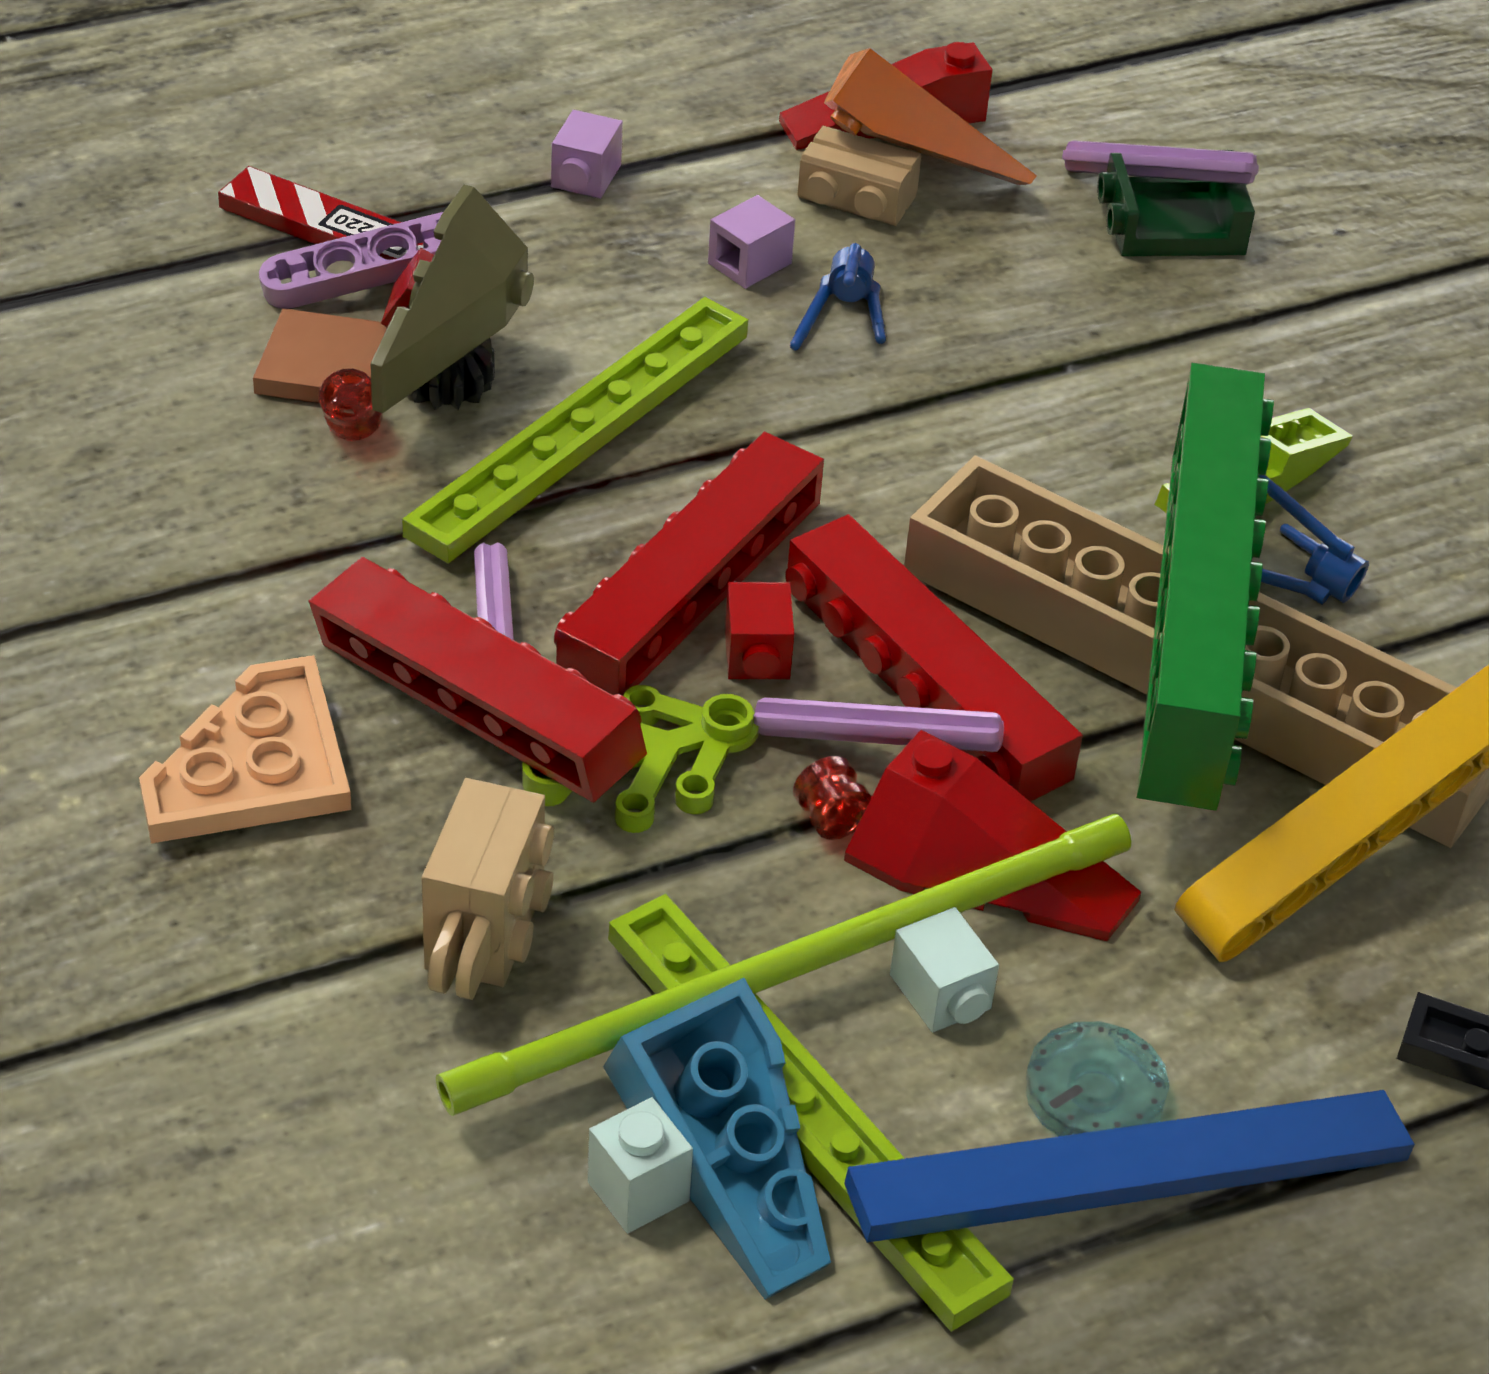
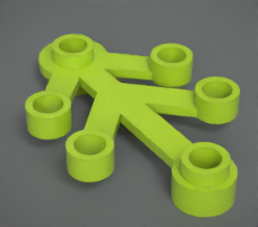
(717, 728)

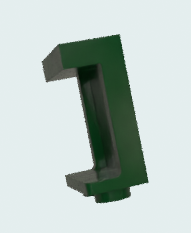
(1174, 214)

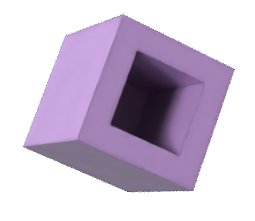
(586, 153)
(751, 241)

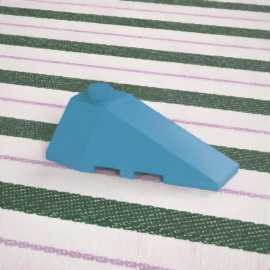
(726, 1092)

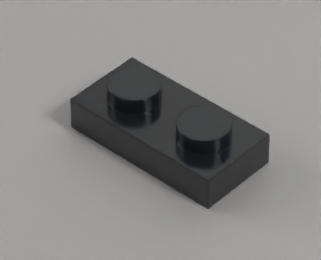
(1447, 1040)

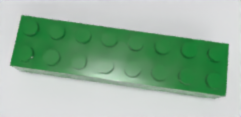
(1206, 590)

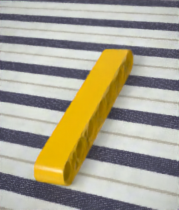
(1341, 823)

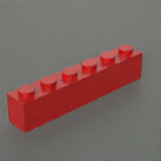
(687, 565)
(928, 651)
(480, 678)

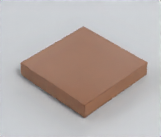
(310, 348)

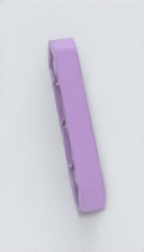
(360, 249)

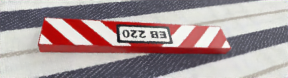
(300, 209)

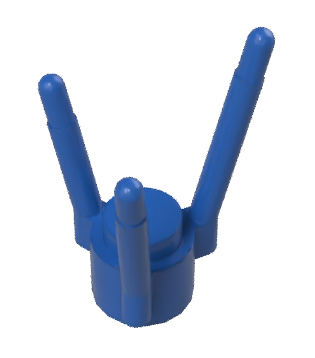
(850, 281)
(1332, 563)

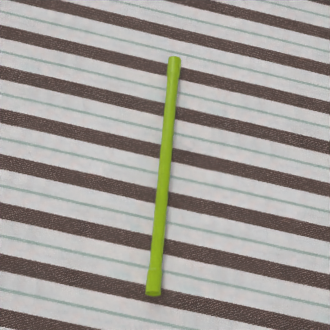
(505, 1071)

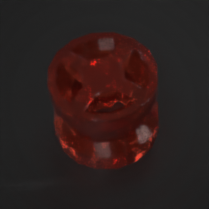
(349, 391)
(832, 796)

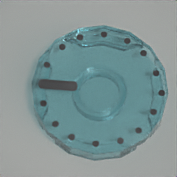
(1095, 1079)

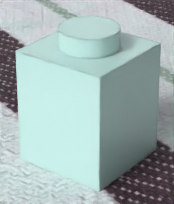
(944, 970)
(639, 1164)

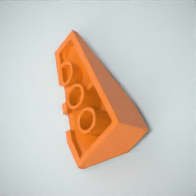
(893, 108)

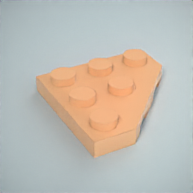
(252, 759)

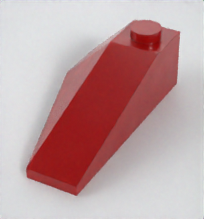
(950, 73)
(951, 815)

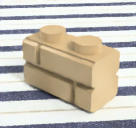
(859, 175)

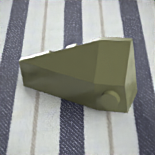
(455, 300)

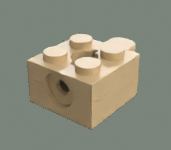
(485, 886)

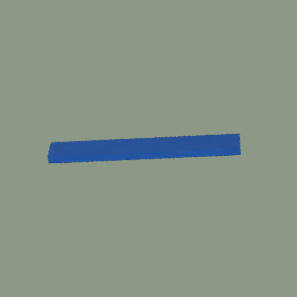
(1125, 1165)

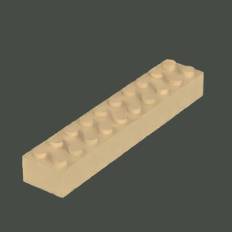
(1095, 597)

